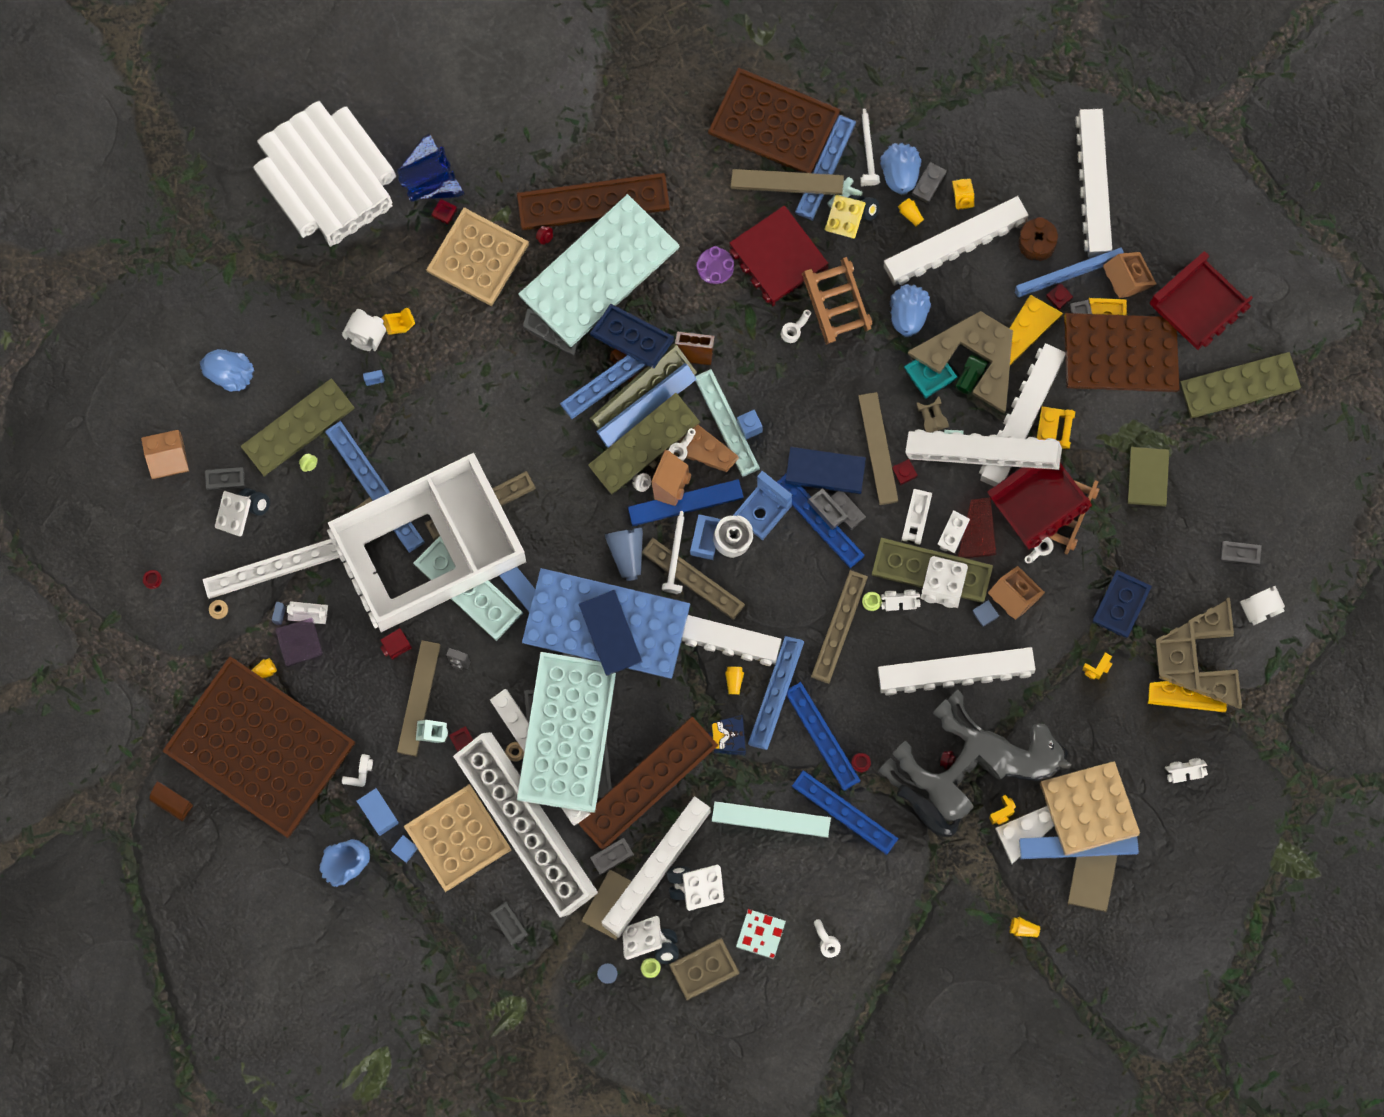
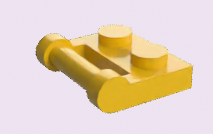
(1049, 424)

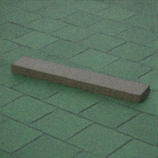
(787, 182)
(878, 448)
(504, 492)
(694, 580)
(839, 627)
(418, 696)

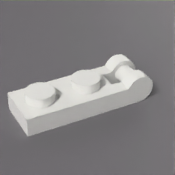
(917, 515)

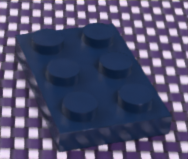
(1122, 604)

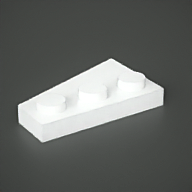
(1028, 826)

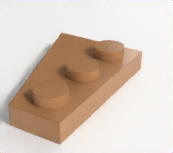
(709, 450)

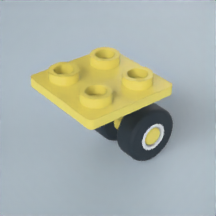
(847, 213)

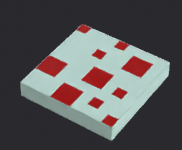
(760, 934)

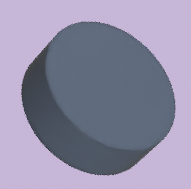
(607, 973)

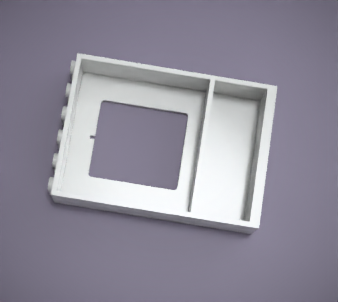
(466, 520)

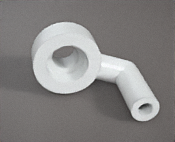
(794, 328)
(680, 448)
(1038, 551)
(364, 766)
(826, 941)

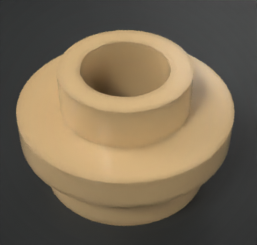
(218, 615)
(514, 745)

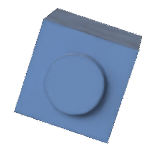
(750, 424)

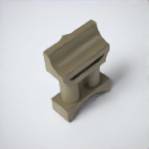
(936, 423)

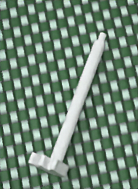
(871, 178)
(670, 586)

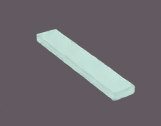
(726, 422)
(771, 819)

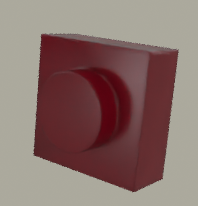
(444, 211)
(1059, 296)
(904, 472)
(461, 738)

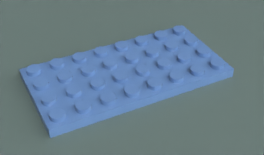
(559, 626)

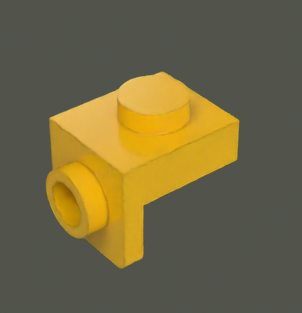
(963, 193)
(398, 322)
(1103, 666)
(1002, 815)

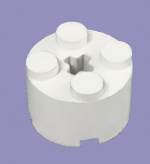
(364, 330)
(733, 525)
(1263, 604)

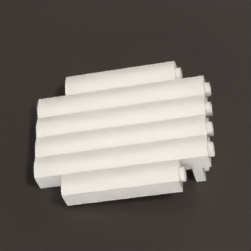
(325, 172)

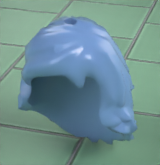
(901, 167)
(909, 309)
(227, 369)
(344, 861)

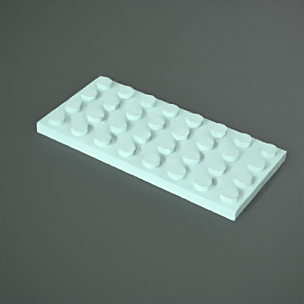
(598, 270)
(566, 733)

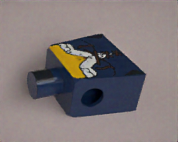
(729, 736)

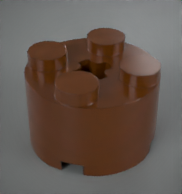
(1037, 249)

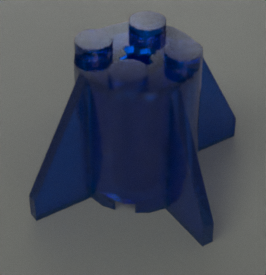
(427, 173)

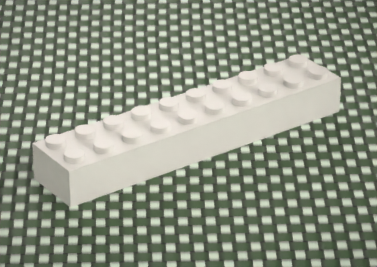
(525, 825)

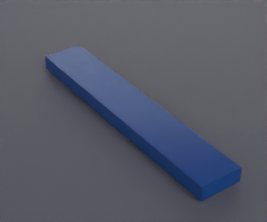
(690, 502)
(834, 538)
(822, 736)
(844, 812)

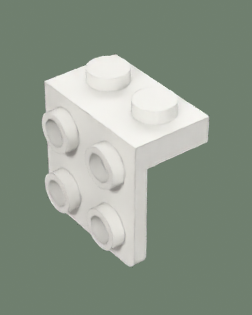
(944, 582)

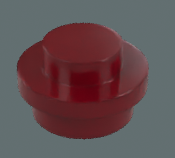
(544, 235)
(152, 579)
(947, 759)
(861, 762)

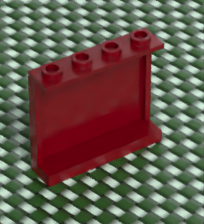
(777, 255)
(1199, 302)
(1039, 502)

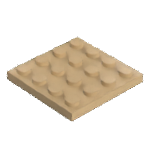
(477, 256)
(1089, 808)
(457, 838)

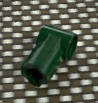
(972, 371)

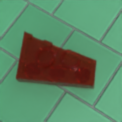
(979, 534)

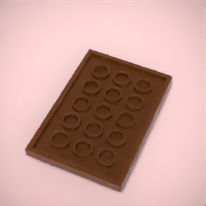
(774, 121)
(1121, 352)

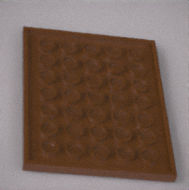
(259, 747)

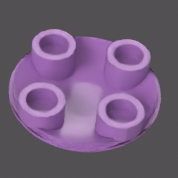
(715, 265)

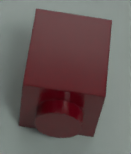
(395, 644)

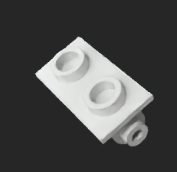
(953, 532)
(893, 599)
(301, 611)
(1193, 767)

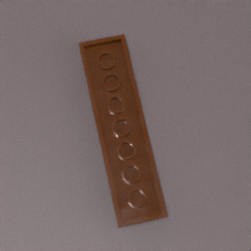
(590, 200)
(648, 782)

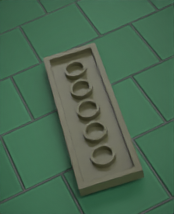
(641, 385)
(1240, 385)
(297, 427)
(644, 443)
(910, 564)

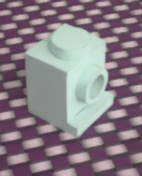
(426, 727)

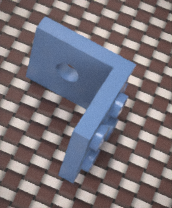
(769, 497)

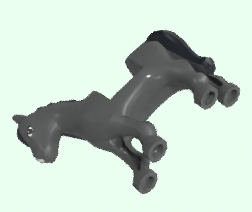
(937, 795)

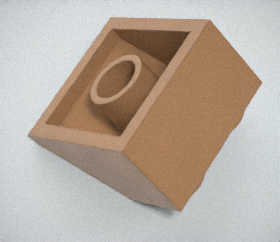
(1129, 274)
(165, 454)
(670, 479)
(1016, 592)

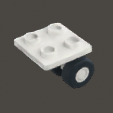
(235, 508)
(697, 887)
(647, 937)

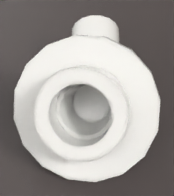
(642, 482)

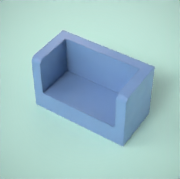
(702, 542)
(377, 812)

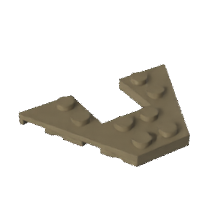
(983, 337)
(1179, 657)

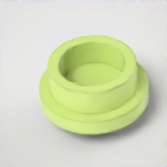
(308, 462)
(871, 601)
(650, 967)

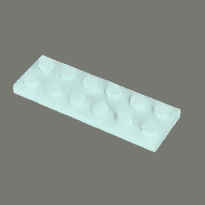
(482, 603)

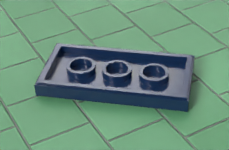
(632, 336)
(825, 470)
(610, 632)

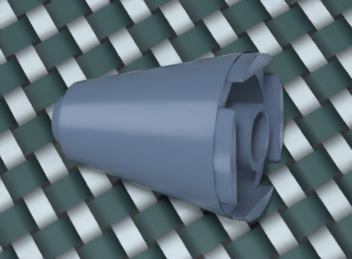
(627, 551)

